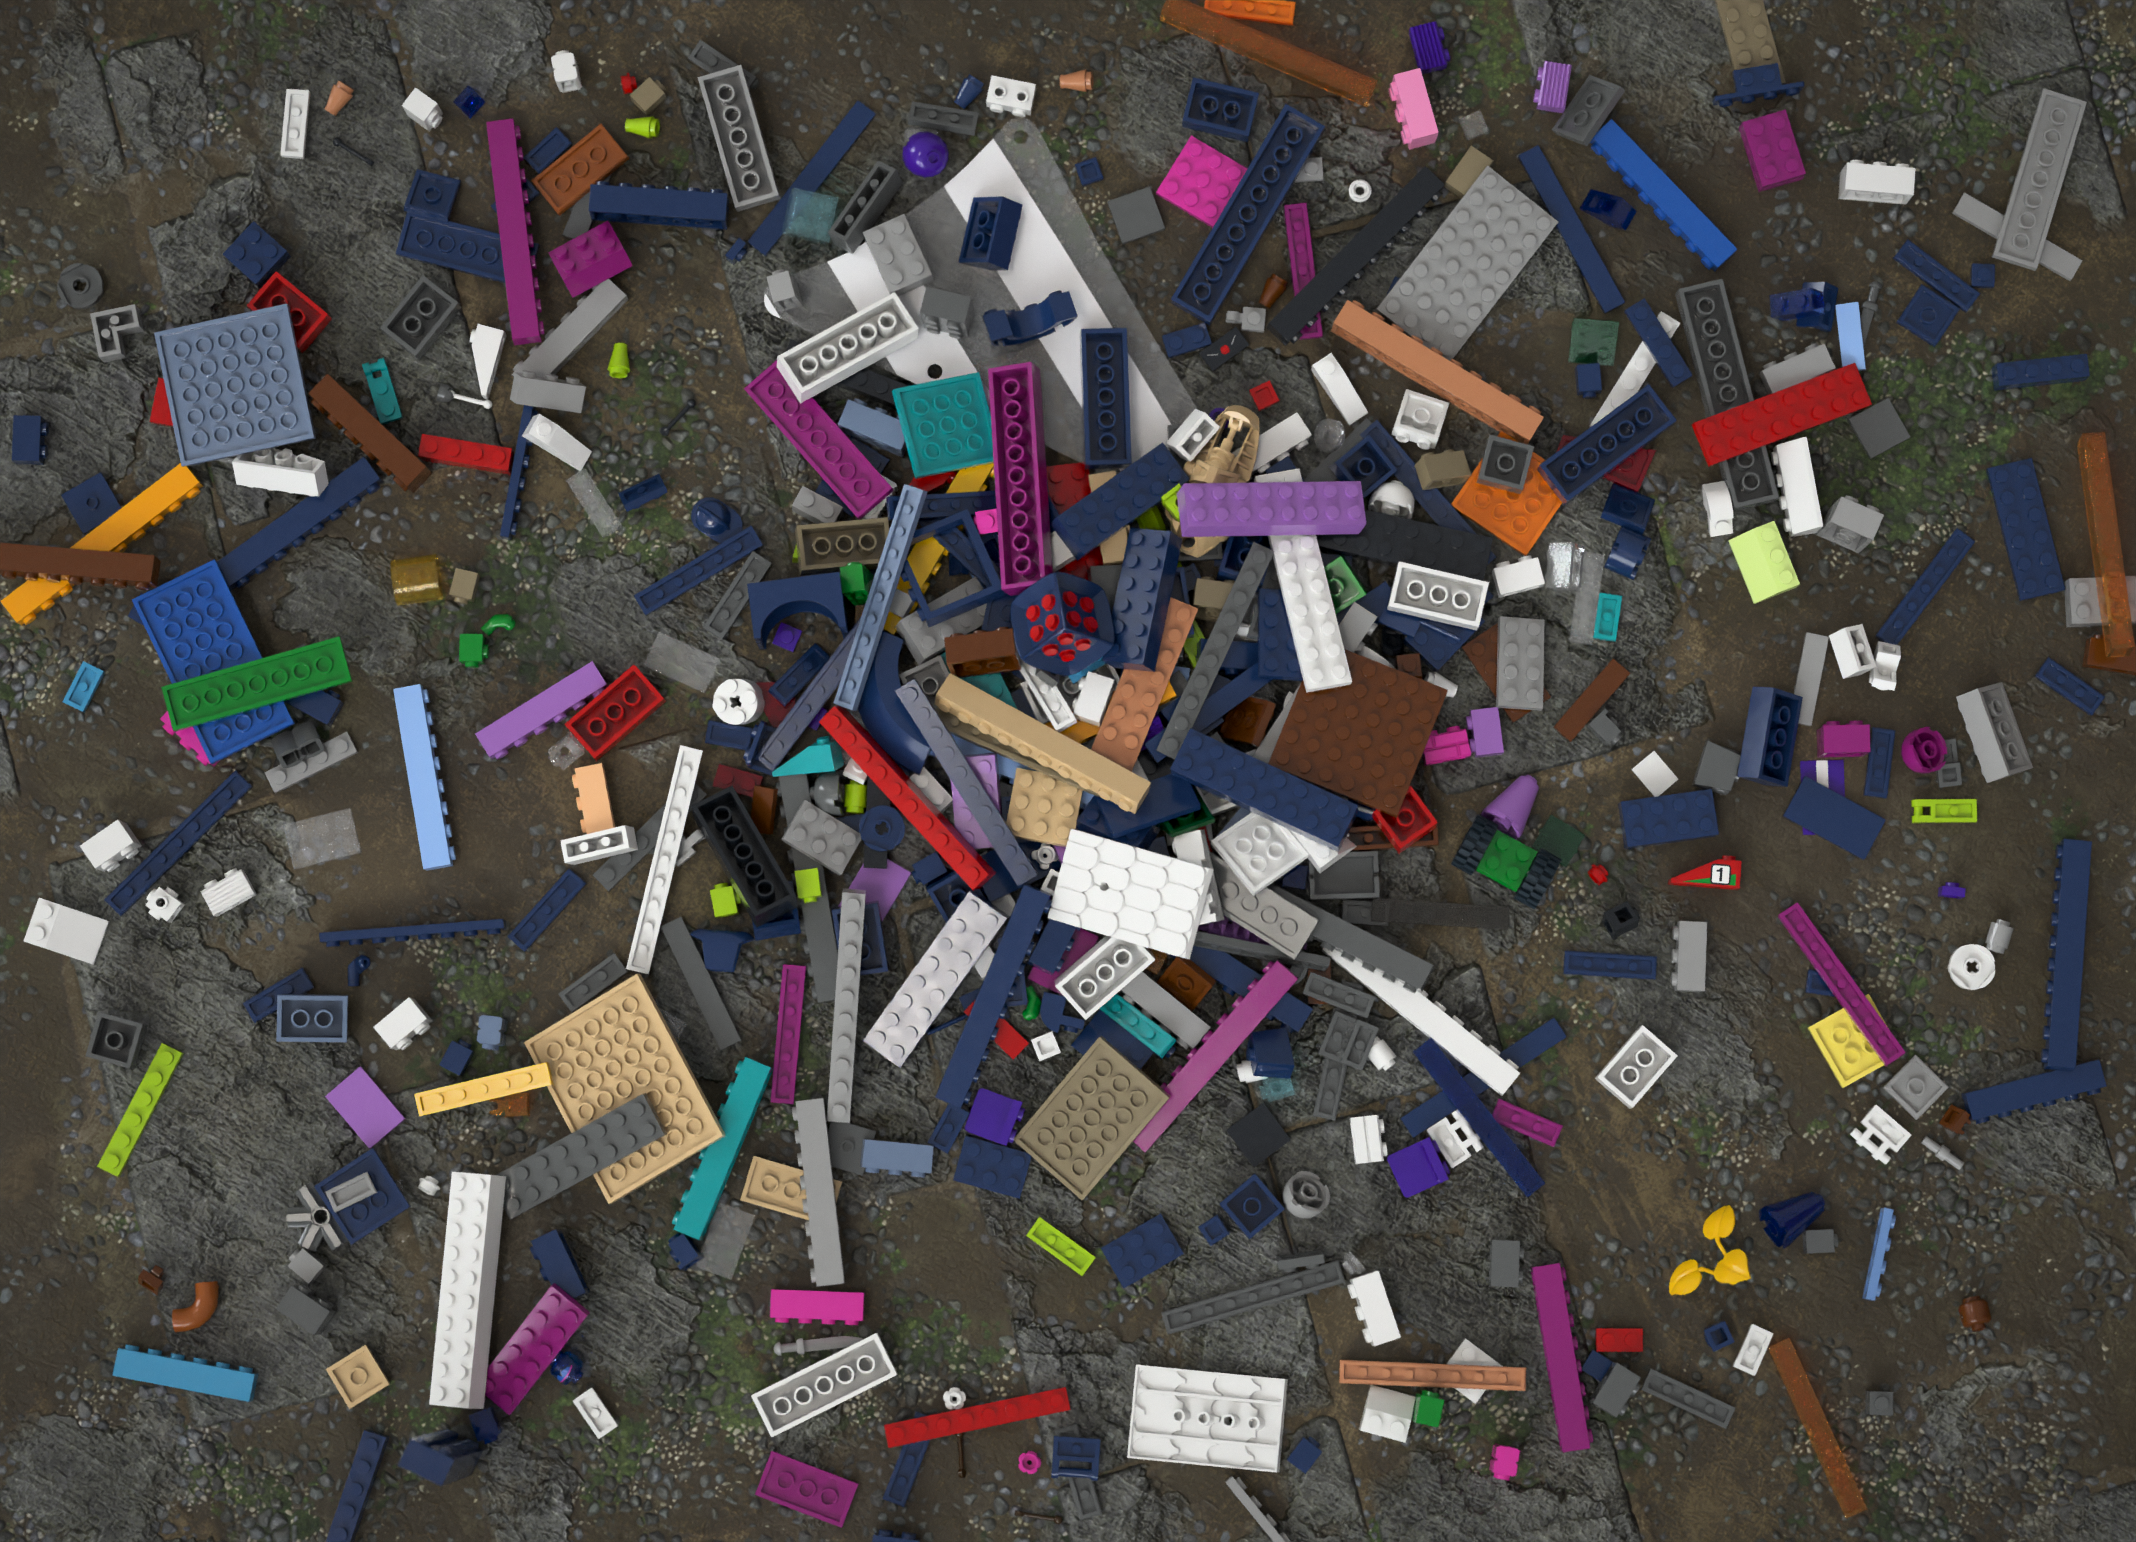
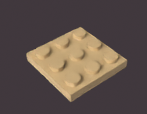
(1042, 808)

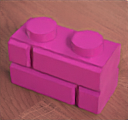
(1446, 746)
(1504, 1461)

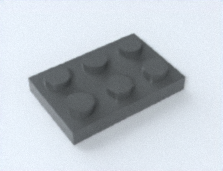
(1588, 110)

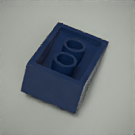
(949, 892)
(1116, 1035)

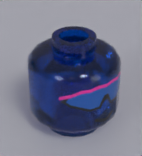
(567, 1367)

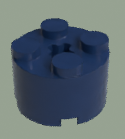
(1627, 553)

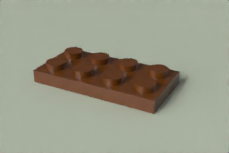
(1483, 656)

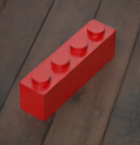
(466, 454)

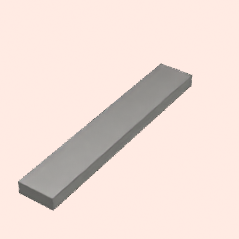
(1990, 222)

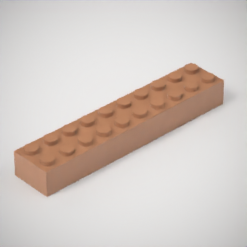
(1436, 373)

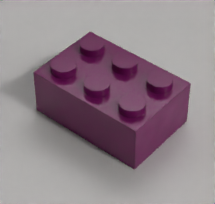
(1772, 150)
(590, 259)

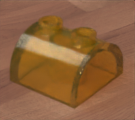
(416, 579)

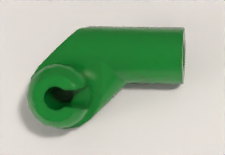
(498, 620)
(1033, 1006)

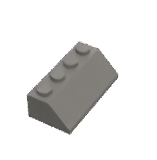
(1994, 732)

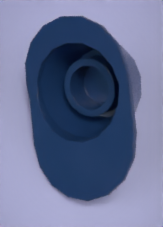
(716, 519)

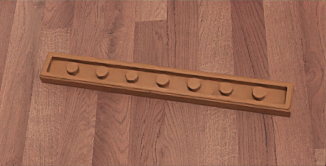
(1433, 1375)

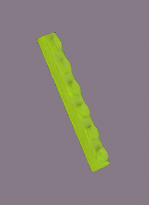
(140, 1110)

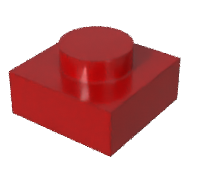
(1264, 396)

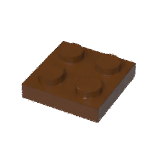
(1186, 982)

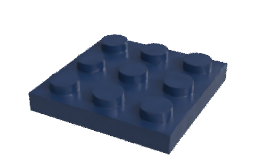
(372, 1212)

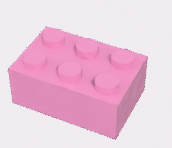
(1413, 109)

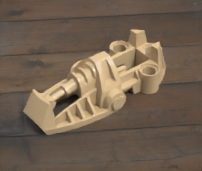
(1221, 466)

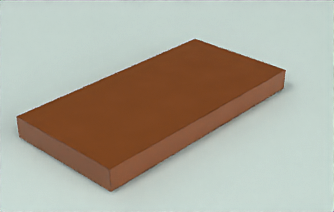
(582, 165)

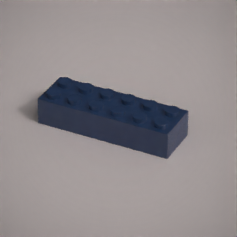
(658, 206)
(1105, 398)
(1606, 444)
(1119, 501)
(1143, 598)

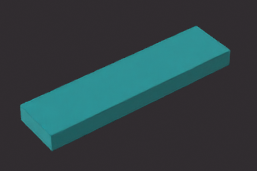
(1138, 1025)

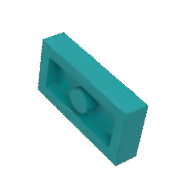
(1607, 617)

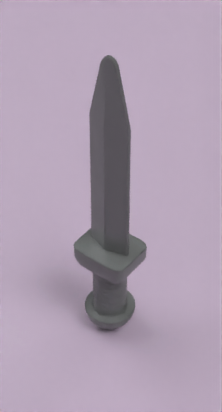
(1869, 308)

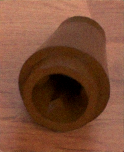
(1272, 290)

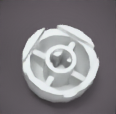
(1392, 499)

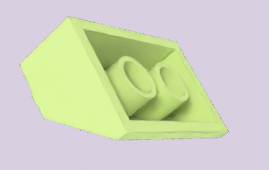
(1764, 562)

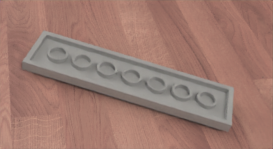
(2039, 179)

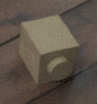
(648, 96)
(464, 586)

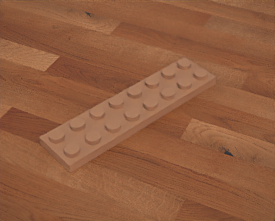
(1141, 693)

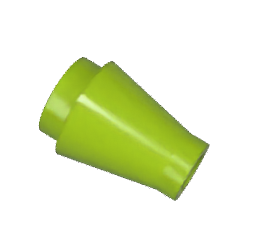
(645, 126)
(619, 361)

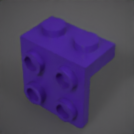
(994, 1117)
(1418, 1167)

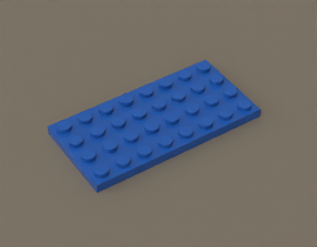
(202, 632)

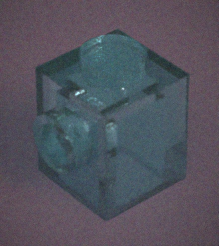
(1276, 1089)

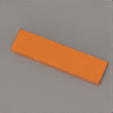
(1255, 10)

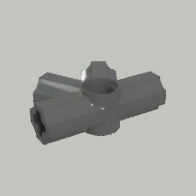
(308, 1217)

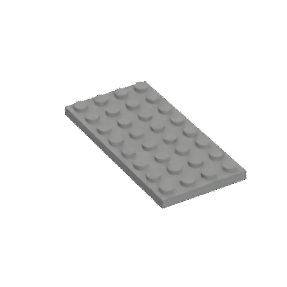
(1467, 264)

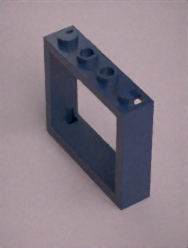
(965, 604)

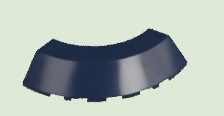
(885, 713)

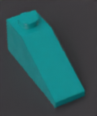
(819, 757)

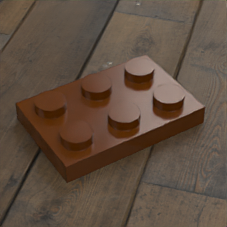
(1247, 721)

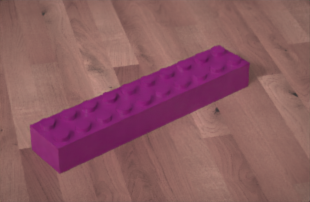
(1020, 476)

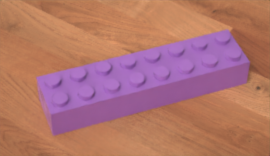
(1271, 508)

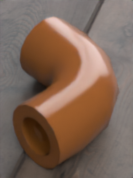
(200, 1311)

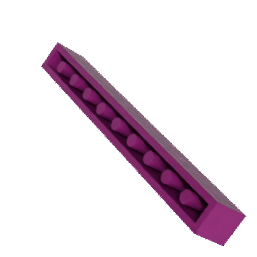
(513, 231)
(1218, 1047)

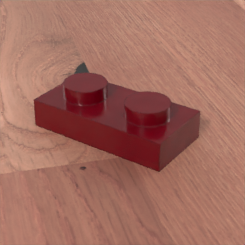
(742, 781)

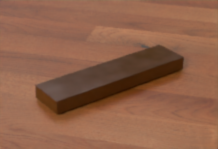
(1591, 700)

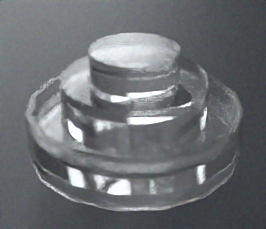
(1329, 435)

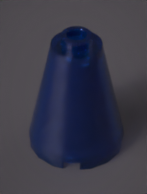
(1791, 1217)

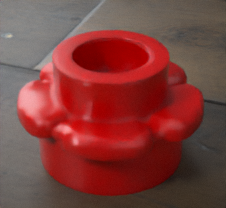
(628, 83)
(1598, 874)

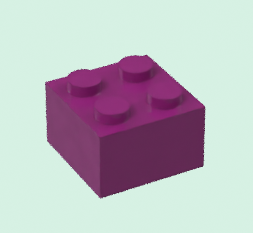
(1843, 740)

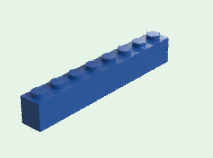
(1663, 195)

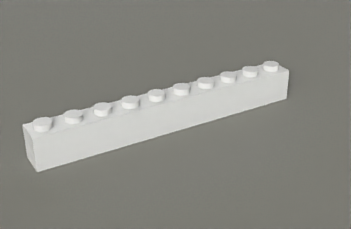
(1436, 1024)

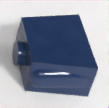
(1270, 1053)

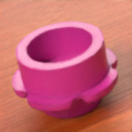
(1024, 1467)

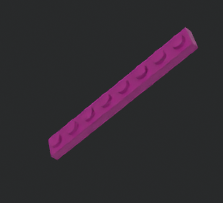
(1841, 984)

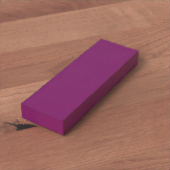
(1526, 1123)

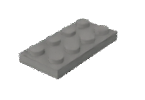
(1520, 663)

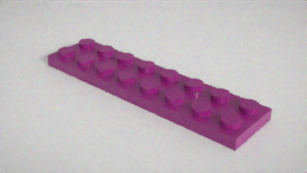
(820, 442)

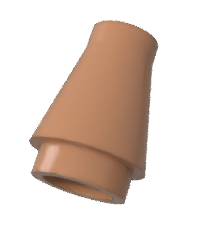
(1078, 81)
(338, 97)

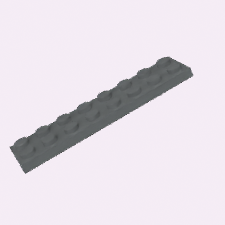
(580, 1155)

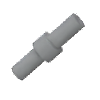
(1942, 1152)

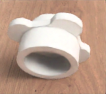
(1038, 855)

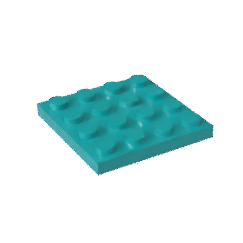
(945, 424)

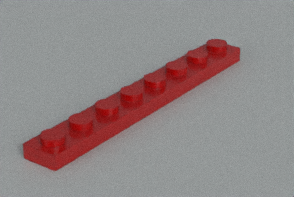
(977, 1417)

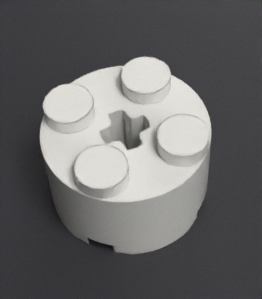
(726, 703)

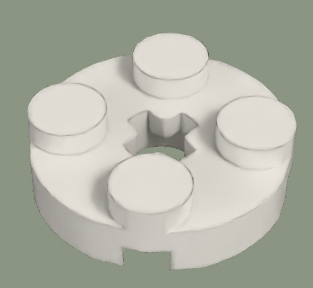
(1958, 968)

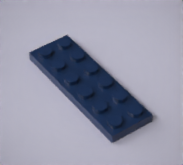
(453, 246)
(2025, 529)

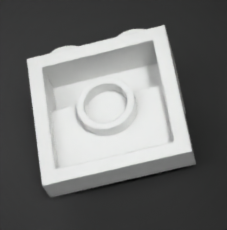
(1420, 419)

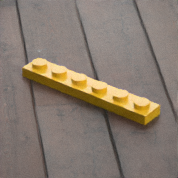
(483, 1089)

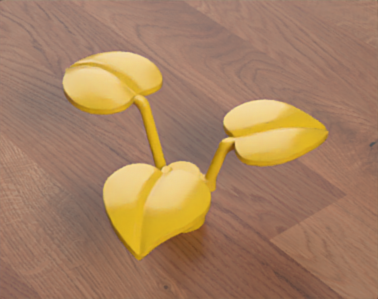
(1730, 1269)

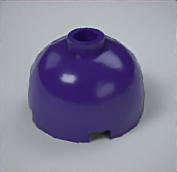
(925, 154)

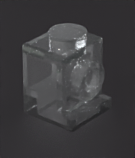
(563, 760)

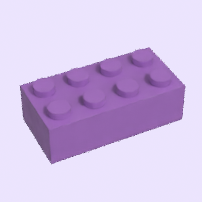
(987, 771)

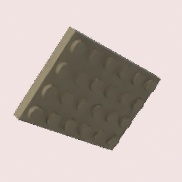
(1091, 1118)

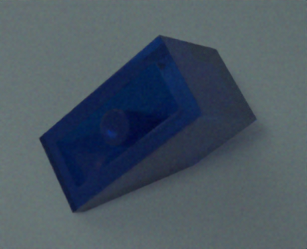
(1608, 209)

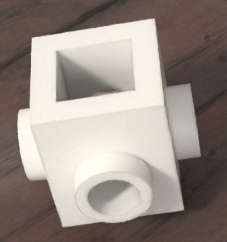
(171, 907)

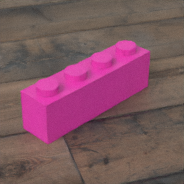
(817, 1305)

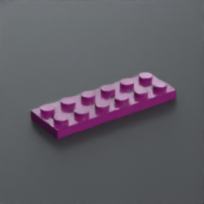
(533, 1348)

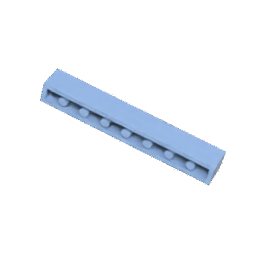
(423, 777)

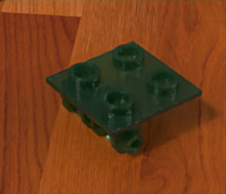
(1593, 341)

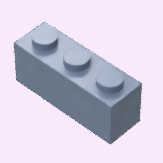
(896, 1157)

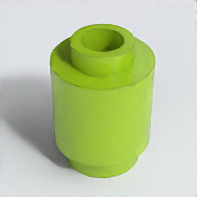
(855, 797)

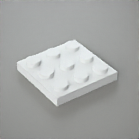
(1259, 851)

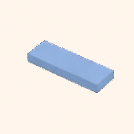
(1850, 335)

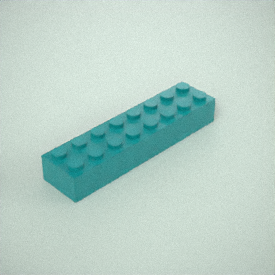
(721, 1156)

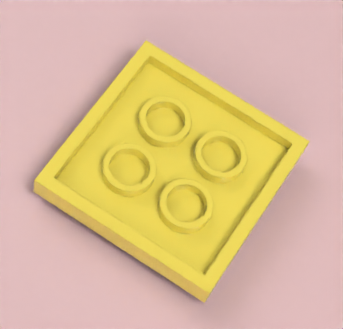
(1845, 1046)

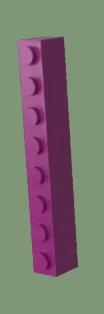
(1560, 1357)

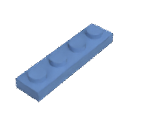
(1877, 1264)

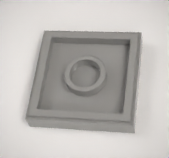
(1915, 1087)

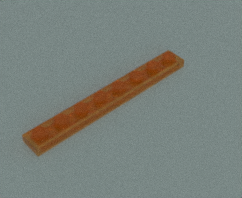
(1817, 1428)

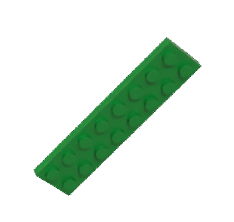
(256, 684)

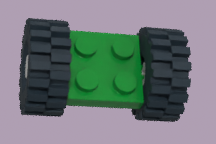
(1506, 861)

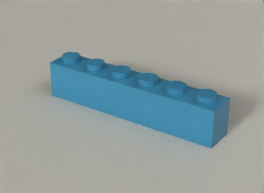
(185, 1374)

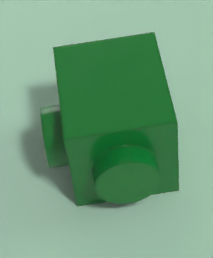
(473, 650)

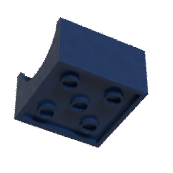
(785, 597)

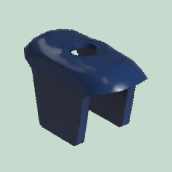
(721, 947)

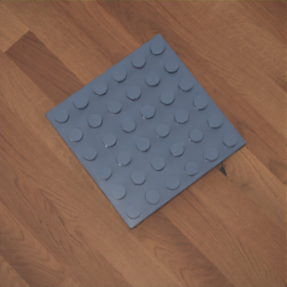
(235, 385)

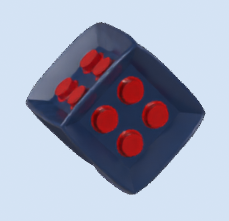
(1062, 624)

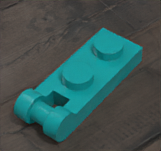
(382, 392)

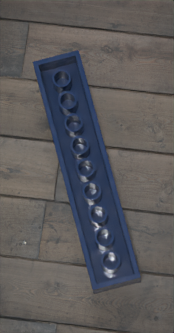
(1247, 214)
(441, 1456)

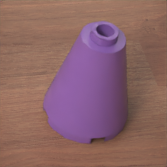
(1513, 806)

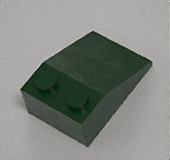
(1189, 821)

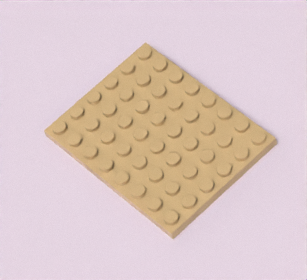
(611, 1056)

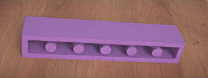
(542, 710)

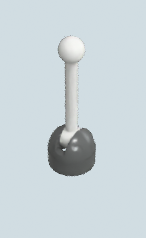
(446, 394)

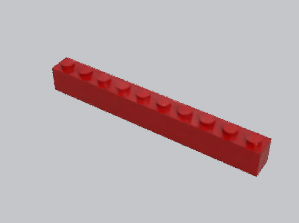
(907, 797)

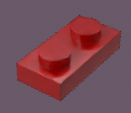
(1619, 1339)

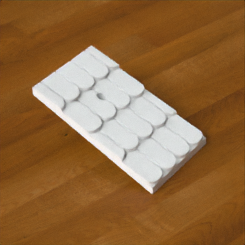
(1130, 893)
(1188, 1412)

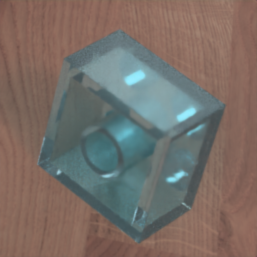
(809, 215)

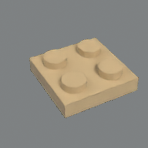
(358, 1376)

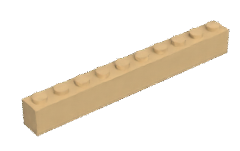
(1042, 743)

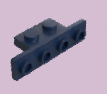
(1757, 83)

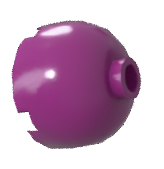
(1924, 750)

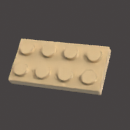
(777, 1187)

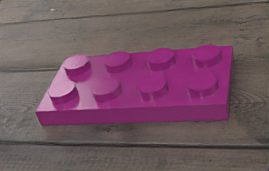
(806, 1489)

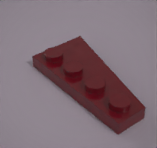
(1630, 472)

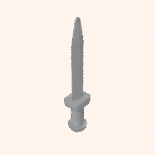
(802, 1346)

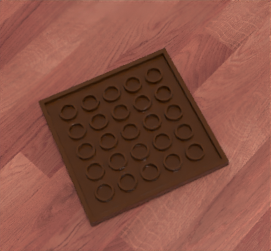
(1361, 735)

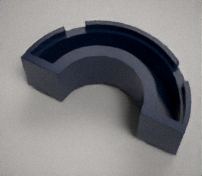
(1031, 323)

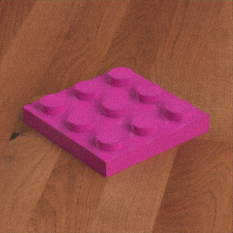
(1201, 181)

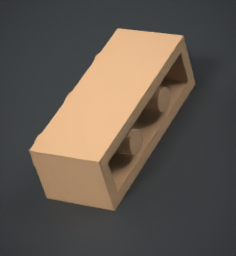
(593, 798)

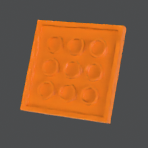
(1508, 515)

